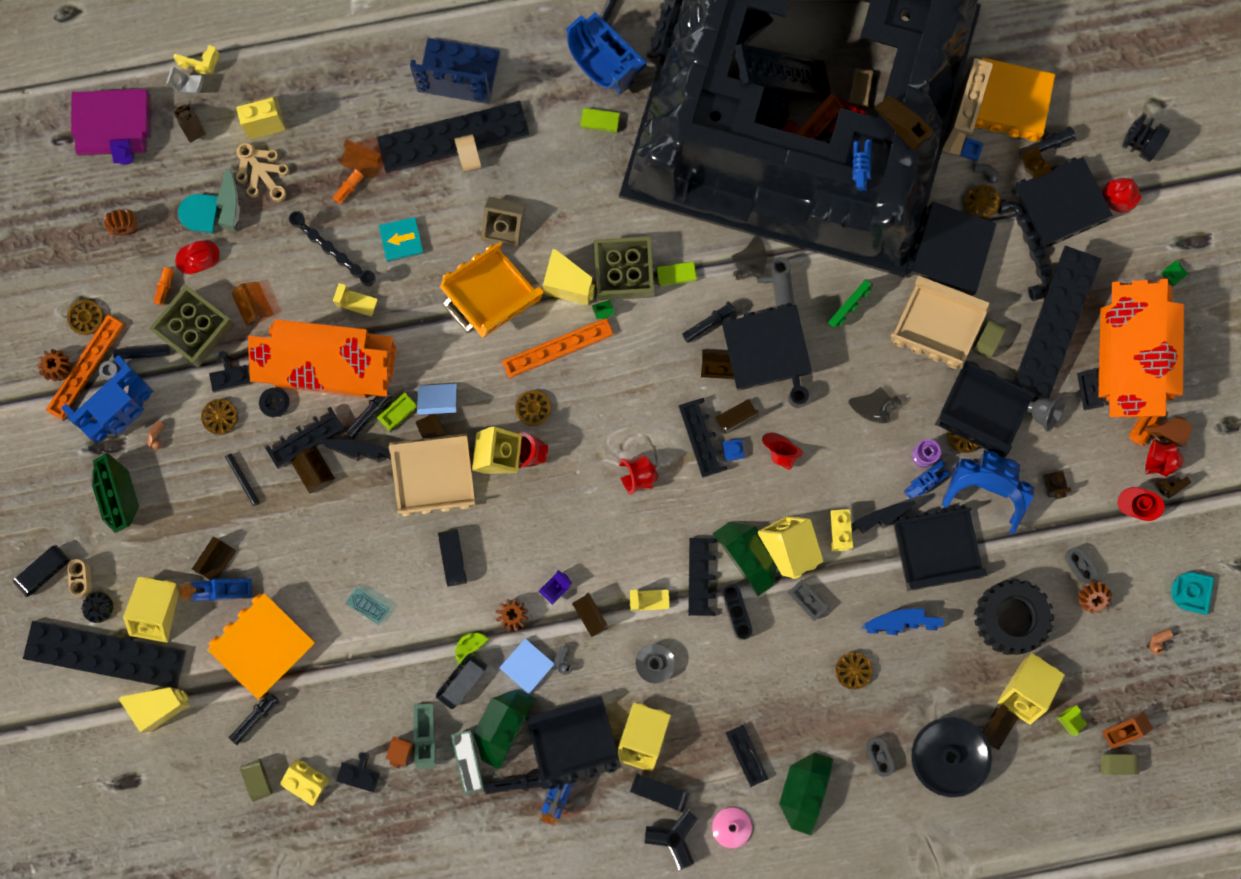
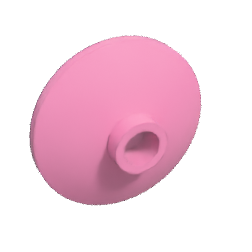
(721, 827)

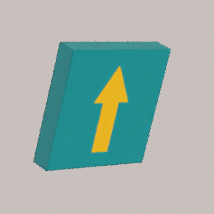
(401, 239)

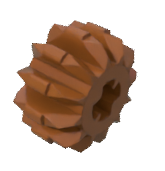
(120, 222)
(48, 370)
(1095, 597)
(518, 612)

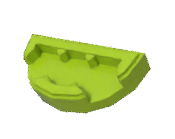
(469, 644)

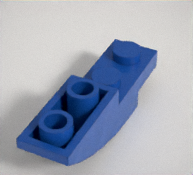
(894, 622)

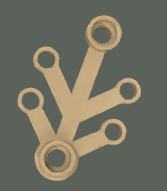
(260, 169)

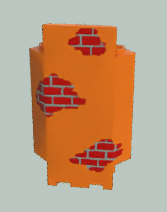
(1141, 349)
(323, 359)

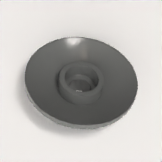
(660, 654)

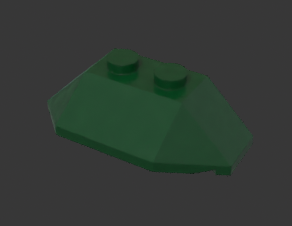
(114, 493)
(748, 554)
(501, 725)
(805, 791)

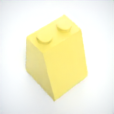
(261, 117)
(567, 280)
(496, 451)
(792, 545)
(151, 609)
(1031, 688)
(154, 707)
(643, 736)

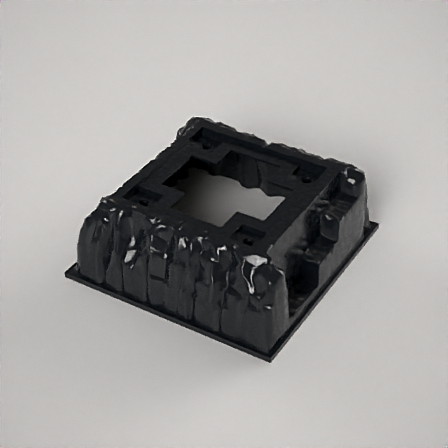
(786, 182)

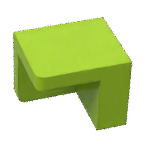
(1072, 720)

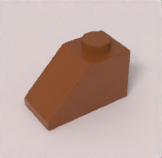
(1171, 430)
(1127, 730)
(399, 752)

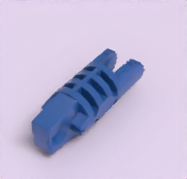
(862, 165)
(926, 480)

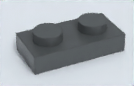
(807, 600)

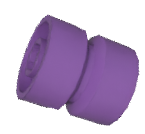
(926, 453)

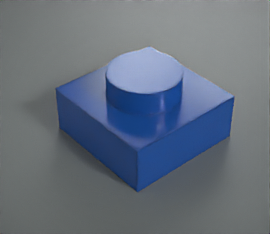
(733, 450)

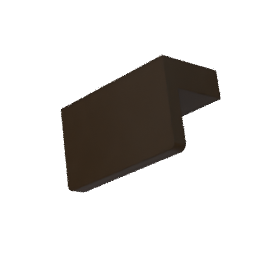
(716, 364)
(737, 416)
(430, 427)
(312, 469)
(214, 559)
(590, 615)
(999, 726)

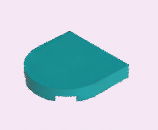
(198, 213)
(1192, 592)

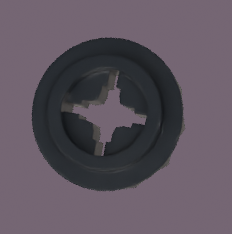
(266, 399)
(105, 610)

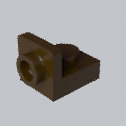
(1035, 164)
(1056, 484)
(1177, 485)

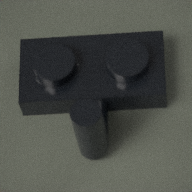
(229, 377)
(1089, 389)
(357, 775)

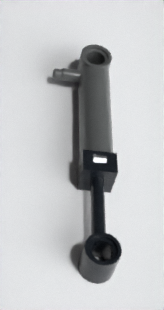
(784, 294)

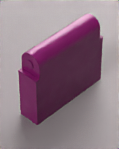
(110, 116)

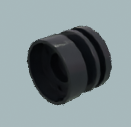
(1146, 137)

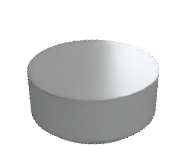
(108, 370)

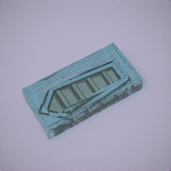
(367, 606)

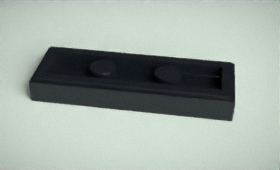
(746, 756)

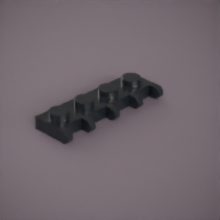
(664, 28)
(700, 438)
(305, 439)
(699, 577)

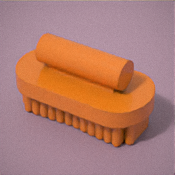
(1138, 434)

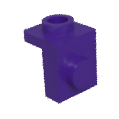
(121, 151)
(555, 587)

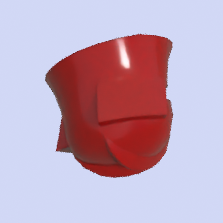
(1122, 194)
(532, 451)
(1163, 458)
(641, 476)

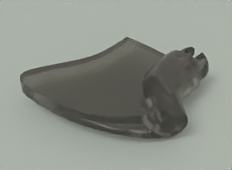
(750, 260)
(875, 406)

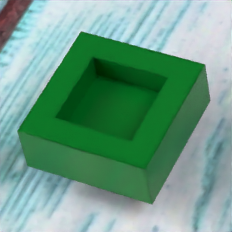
(1174, 273)
(603, 310)

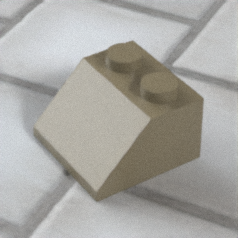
(503, 221)

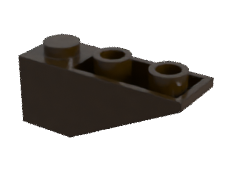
(905, 122)

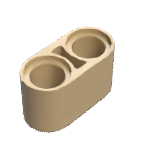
(467, 153)
(77, 579)

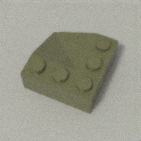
(624, 268)
(191, 326)

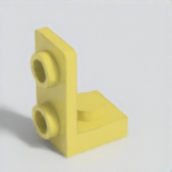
(207, 66)
(354, 301)
(841, 530)
(649, 600)

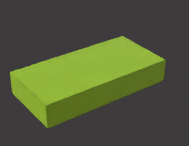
(600, 120)
(676, 274)
(397, 412)

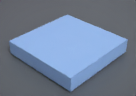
(437, 399)
(527, 666)

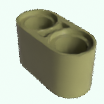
(989, 338)
(1119, 764)
(256, 780)

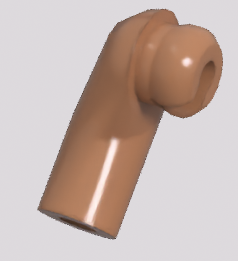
(153, 433)
(1157, 641)

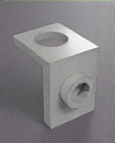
(187, 83)

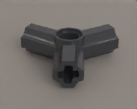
(679, 851)

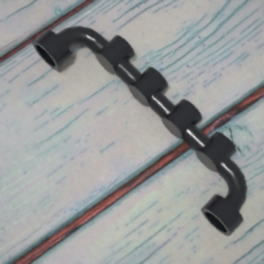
(1042, 271)
(366, 277)

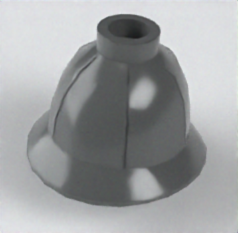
(1047, 411)

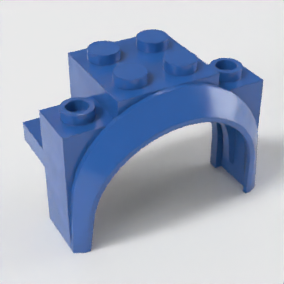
(608, 59)
(112, 405)
(994, 475)

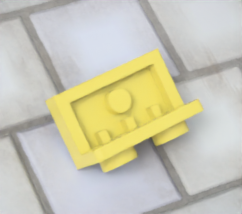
(304, 781)

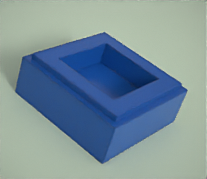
(971, 149)

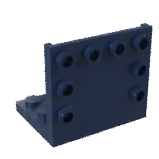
(456, 71)

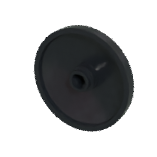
(951, 756)

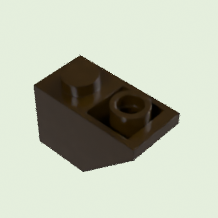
(189, 122)

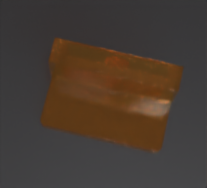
(361, 159)
(251, 302)

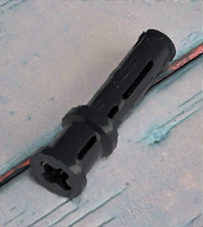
(1055, 140)
(714, 319)
(375, 406)
(260, 711)
(524, 782)

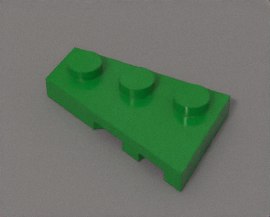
(851, 304)

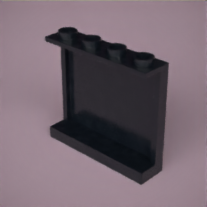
(1063, 202)
(951, 247)
(766, 347)
(984, 409)
(938, 548)
(573, 743)

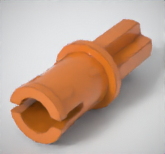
(348, 186)
(163, 286)

